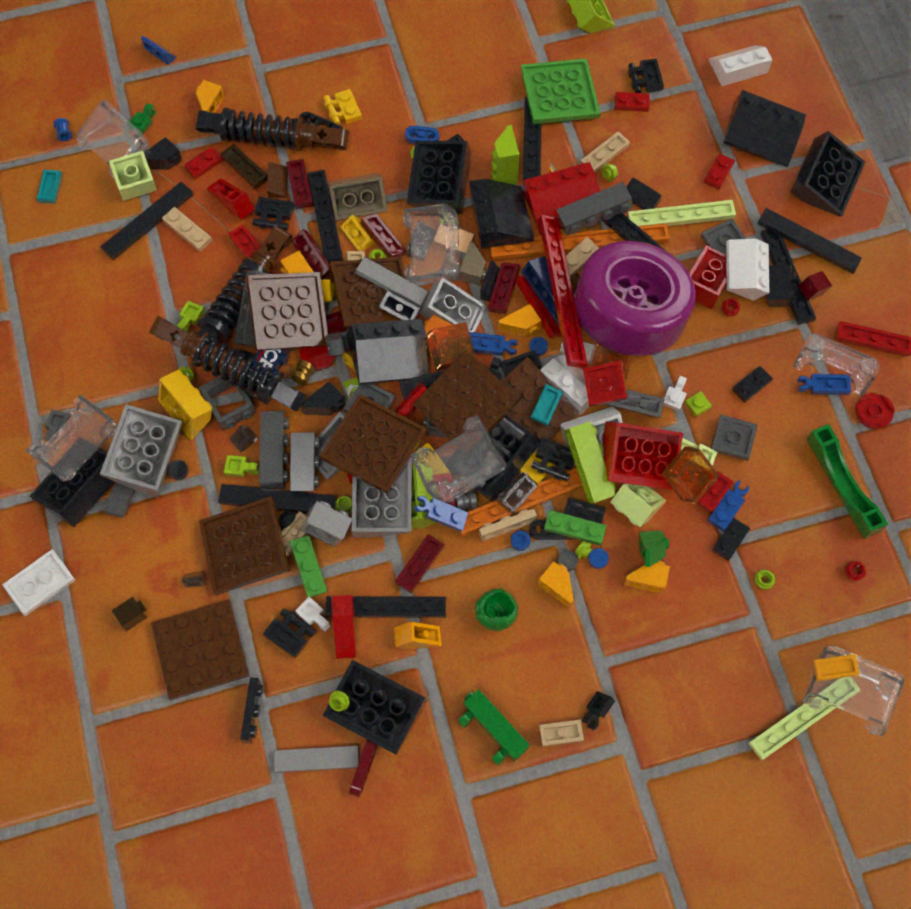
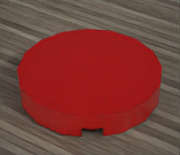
(317, 357)
(874, 411)

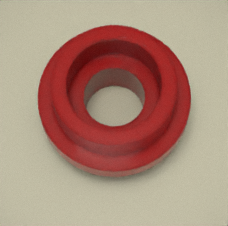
(730, 303)
(859, 567)

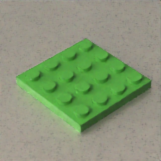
(560, 91)

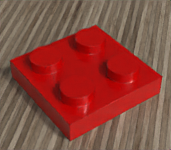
(605, 383)

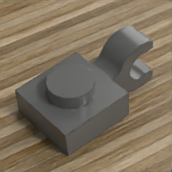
(55, 422)

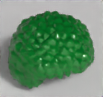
(496, 610)

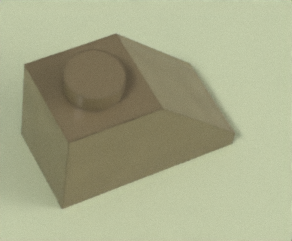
(473, 266)

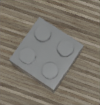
(326, 523)

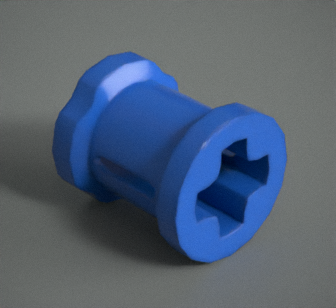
(63, 132)

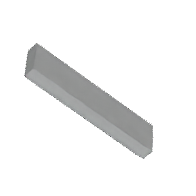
(391, 282)
(316, 759)

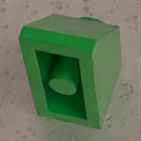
(652, 546)

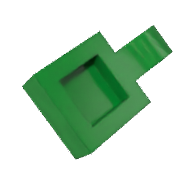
(143, 120)

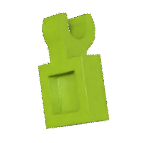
(190, 314)
(238, 465)

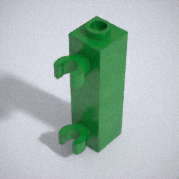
(495, 725)

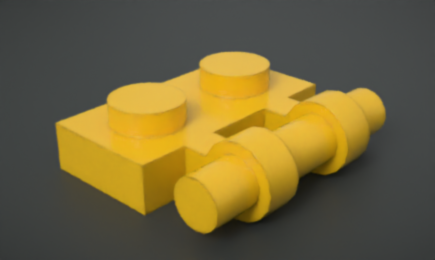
(348, 107)

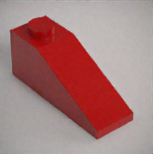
(231, 198)
(344, 626)

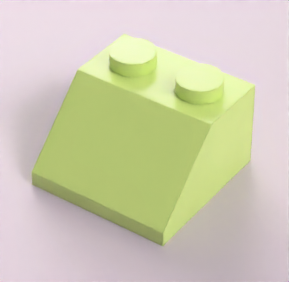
(132, 175)
(637, 503)

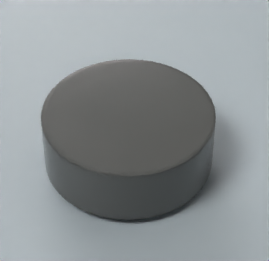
(568, 559)

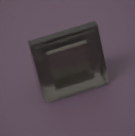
(243, 437)
(194, 579)

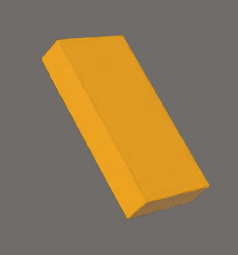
(836, 667)

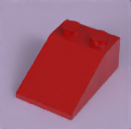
(709, 276)

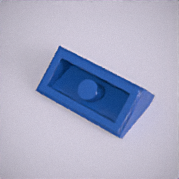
(157, 50)

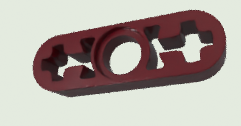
(363, 768)

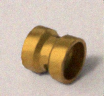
(302, 373)

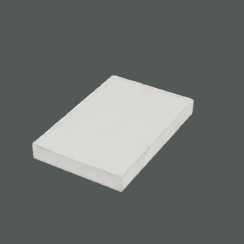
(38, 582)

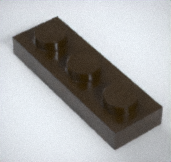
(244, 166)

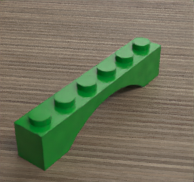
(861, 509)

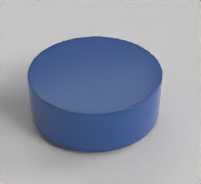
(539, 345)
(520, 540)
(598, 558)

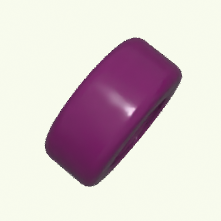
(631, 322)

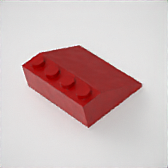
(558, 189)
(639, 453)

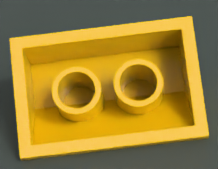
(184, 403)

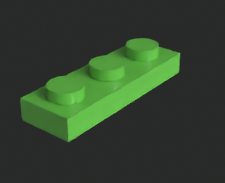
(575, 527)
(308, 566)

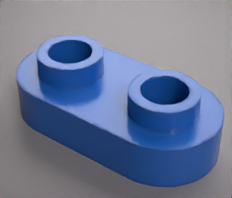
(421, 133)

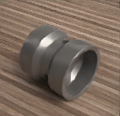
(467, 501)

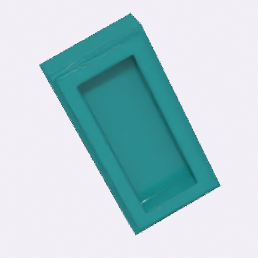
(49, 186)
(546, 405)

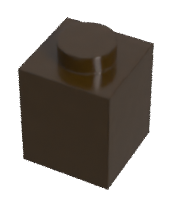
(130, 613)

